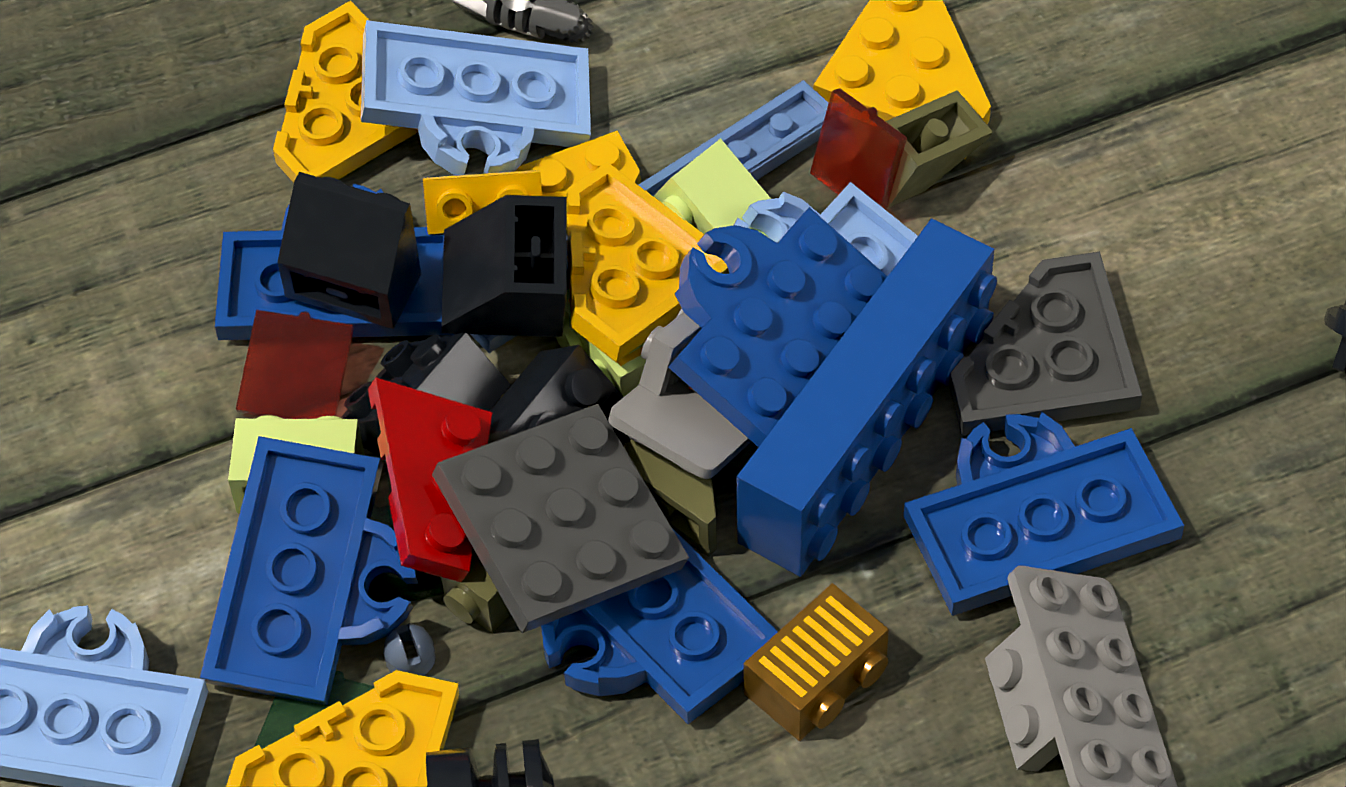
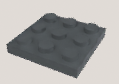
(559, 517)

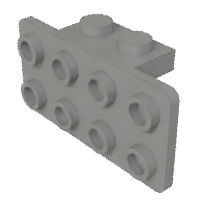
(670, 414)
(1075, 685)

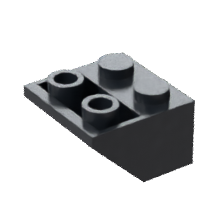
(349, 250)
(507, 269)
(439, 366)
(550, 388)

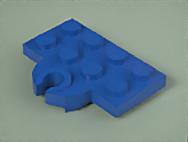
(253, 282)
(768, 317)
(1038, 509)
(302, 573)
(674, 633)

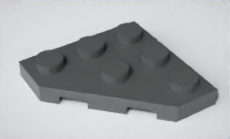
(1050, 352)

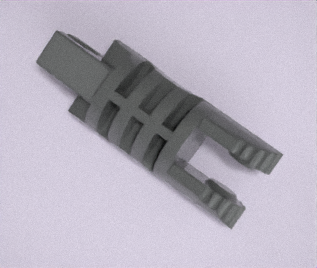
(533, 17)

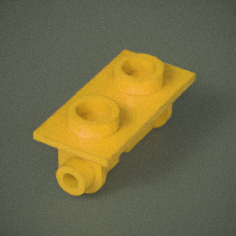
(456, 197)

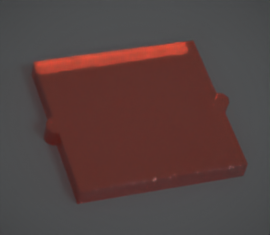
(857, 149)
(294, 366)

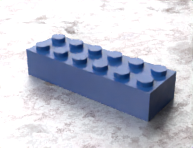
(865, 399)

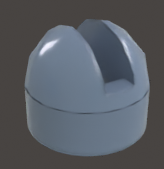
(395, 654)

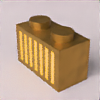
(817, 662)

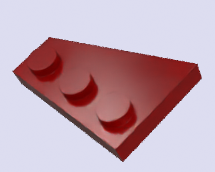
(414, 437)

